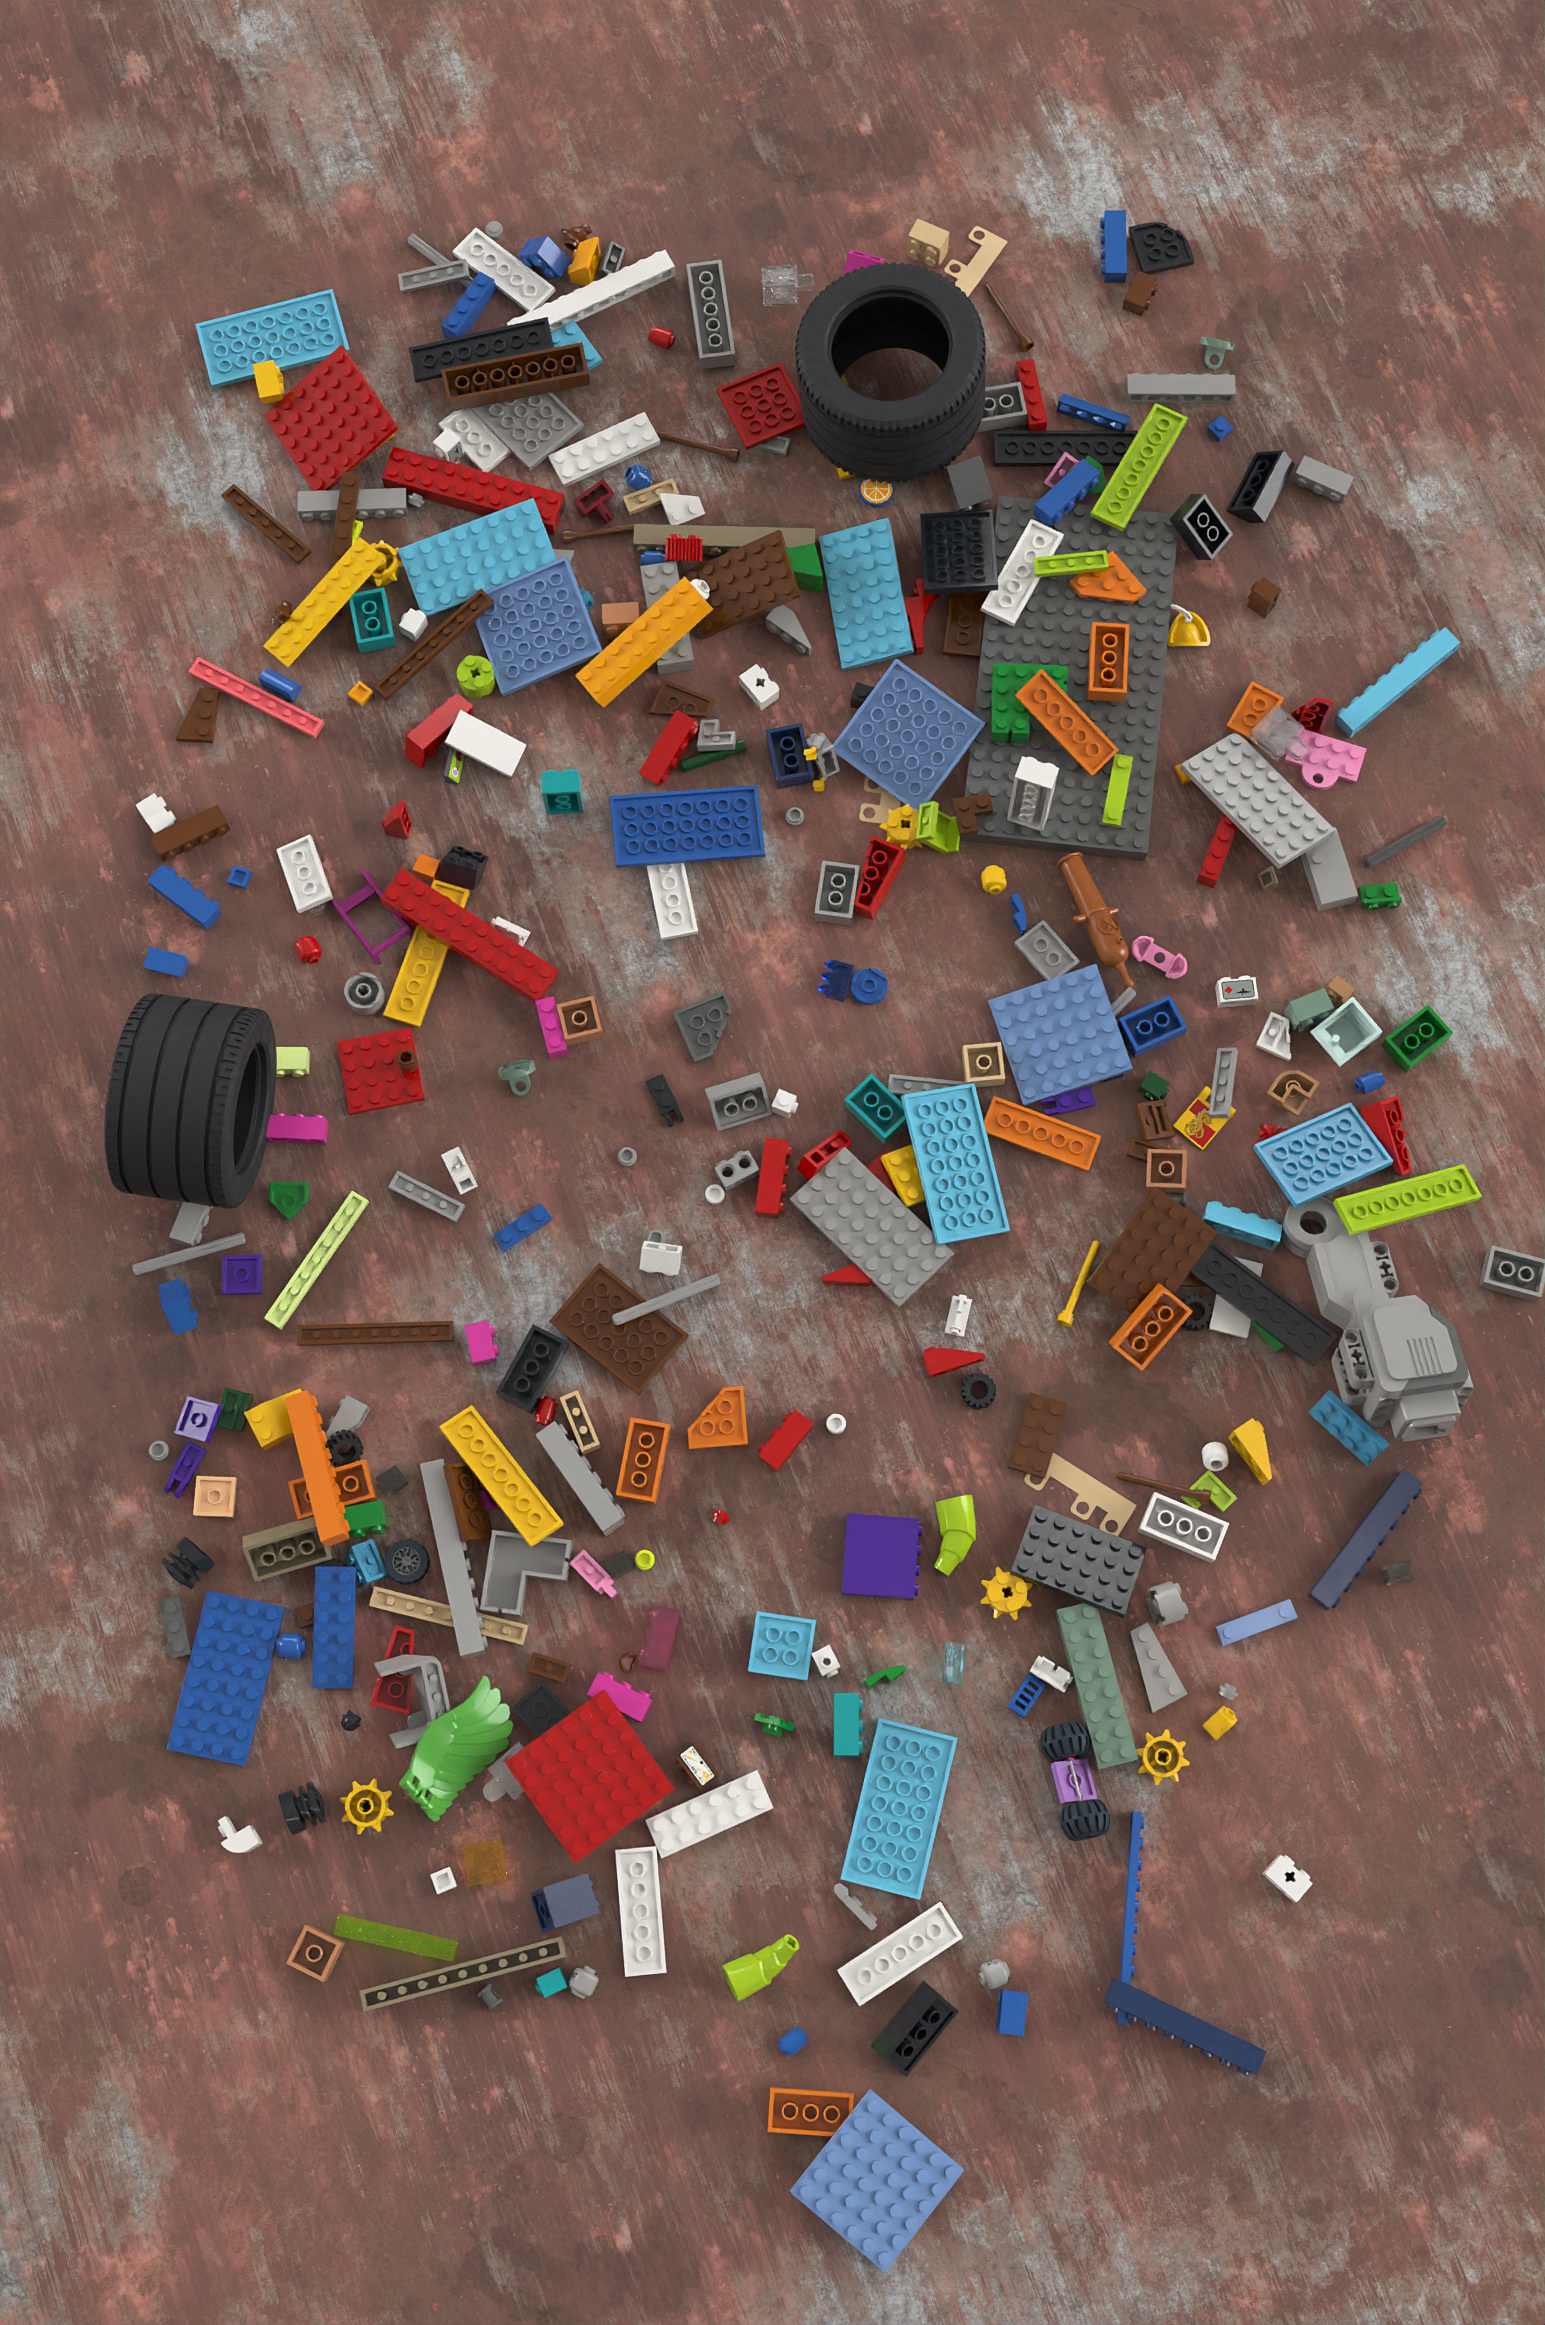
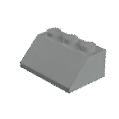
(738, 1101)

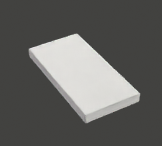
(478, 441)
(485, 744)
(304, 873)
(1227, 1318)

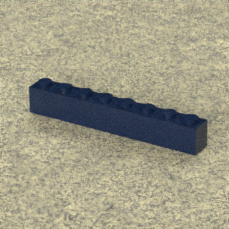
(1365, 1539)
(1184, 2026)

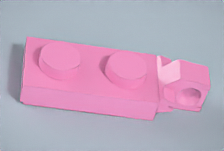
(593, 1573)

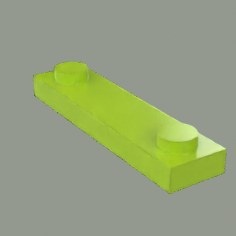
(1070, 563)
(1117, 790)

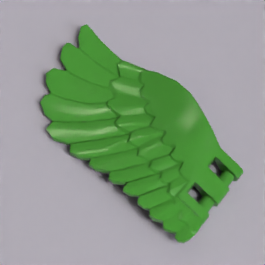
(457, 1748)

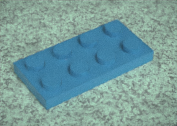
(1348, 1428)

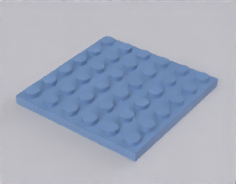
(537, 627)
(907, 735)
(1060, 1035)
(877, 2180)

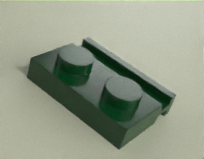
(234, 1405)

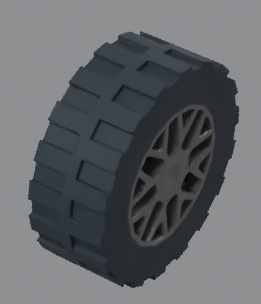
(407, 1562)

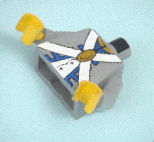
(824, 757)

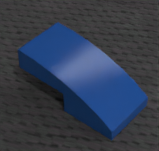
(1019, 918)

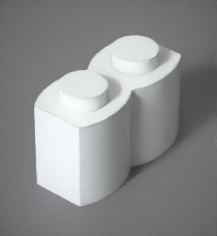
(155, 814)

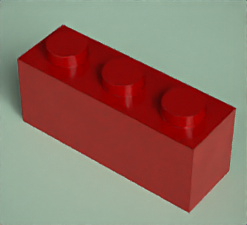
(785, 1440)

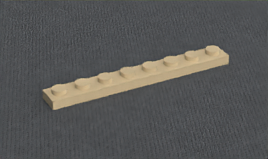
(441, 1614)

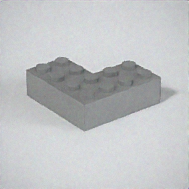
(513, 1562)

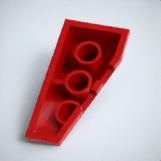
(1313, 714)
(1385, 1122)

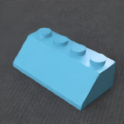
(1242, 1226)

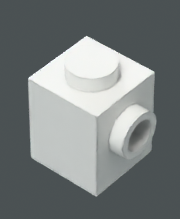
(413, 624)
(784, 1104)
(826, 1662)

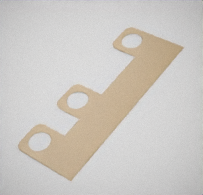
(971, 275)
(887, 802)
(1089, 1491)

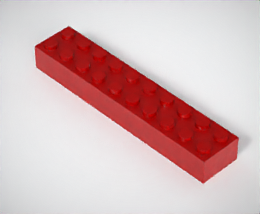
(467, 487)
(469, 936)

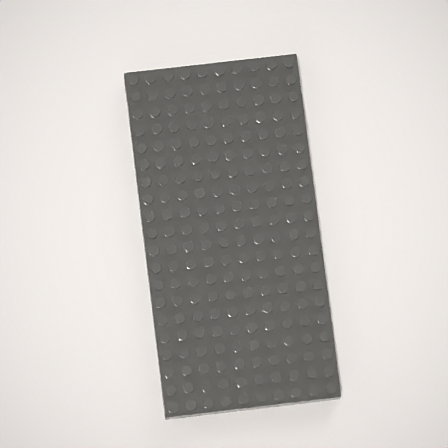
(1057, 632)

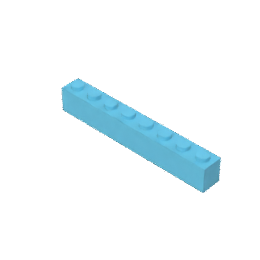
(1397, 682)

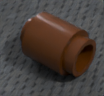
(405, 1056)

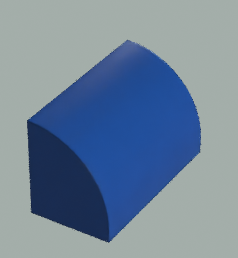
(280, 684)
(166, 962)
(1011, 2012)

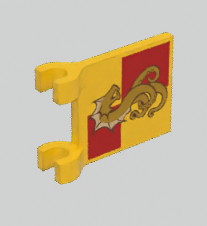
(1196, 1122)

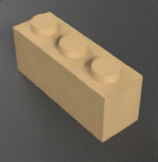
(580, 1422)

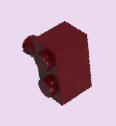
(594, 501)

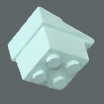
(1346, 1032)

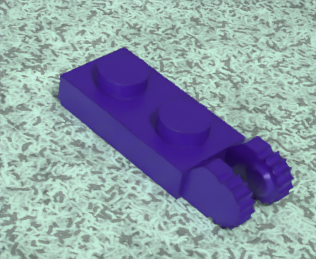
(1069, 1101)
(185, 1468)

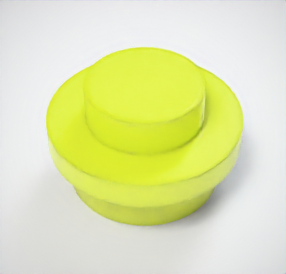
(644, 1559)

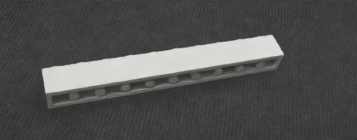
(604, 292)

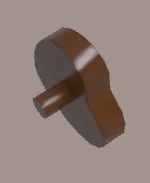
(627, 1662)

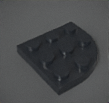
(1160, 247)

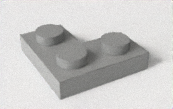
(712, 739)

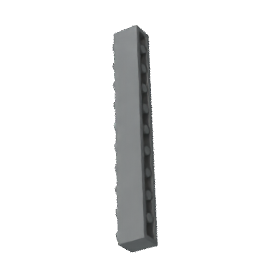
(453, 1562)

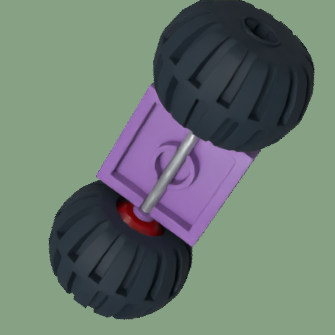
(1074, 1783)

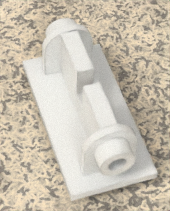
(512, 931)
(958, 1315)
(1044, 1669)

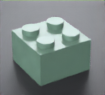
(1308, 1010)

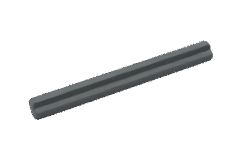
(1405, 841)

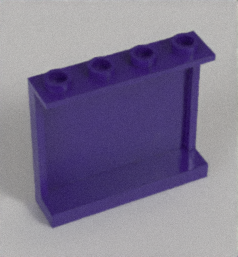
(881, 1556)

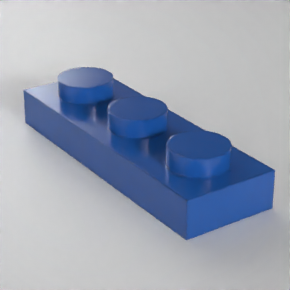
(523, 1227)

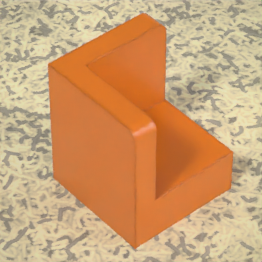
(427, 868)

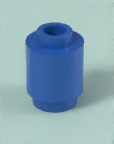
(652, 557)
(1369, 1082)
(793, 2041)

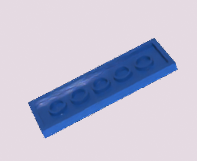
(334, 1627)

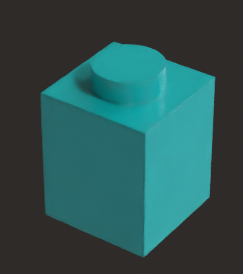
(551, 1983)

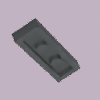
(175, 1627)

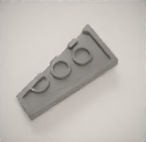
(1158, 1675)

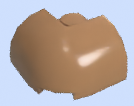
(1292, 1091)

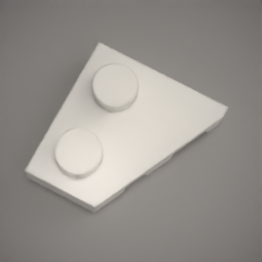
(681, 507)
(1276, 1037)

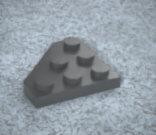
(703, 1025)

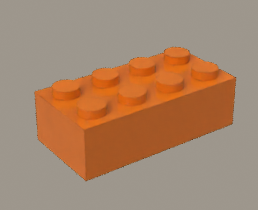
(1108, 662)
(1150, 1326)
(643, 1461)
(354, 1483)
(808, 2110)

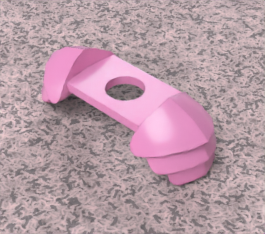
(1145, 949)

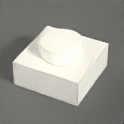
(443, 1880)

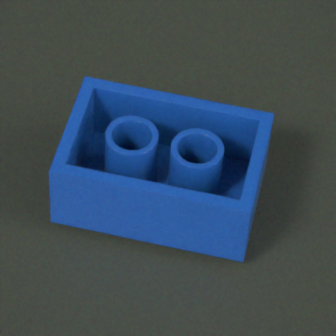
(1152, 1026)

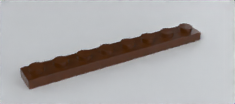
(345, 518)
(434, 644)
(375, 1333)

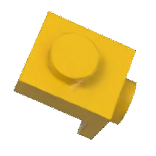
(1220, 1722)

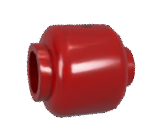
(308, 950)

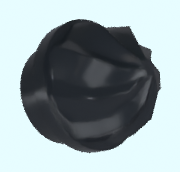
(350, 1721)

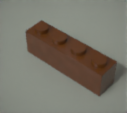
(190, 833)

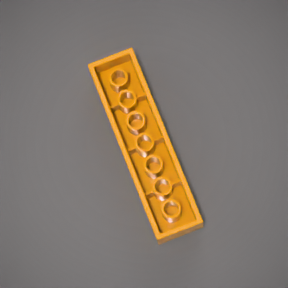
(644, 642)

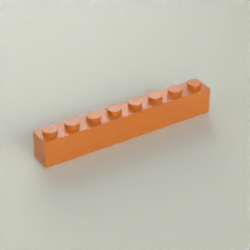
(317, 1468)

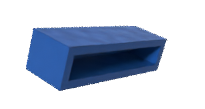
(1114, 246)
(469, 306)
(1066, 493)
(185, 897)

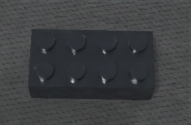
(532, 1369)

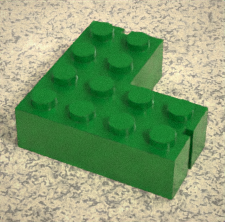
(1006, 710)

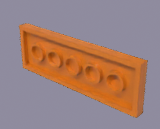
(1066, 722)
(1041, 1134)

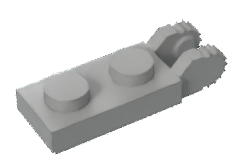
(854, 1905)

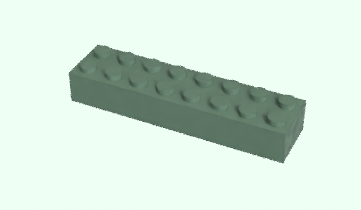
(1096, 1686)

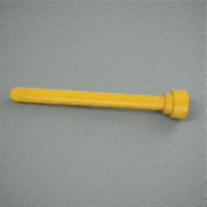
(1065, 1318)

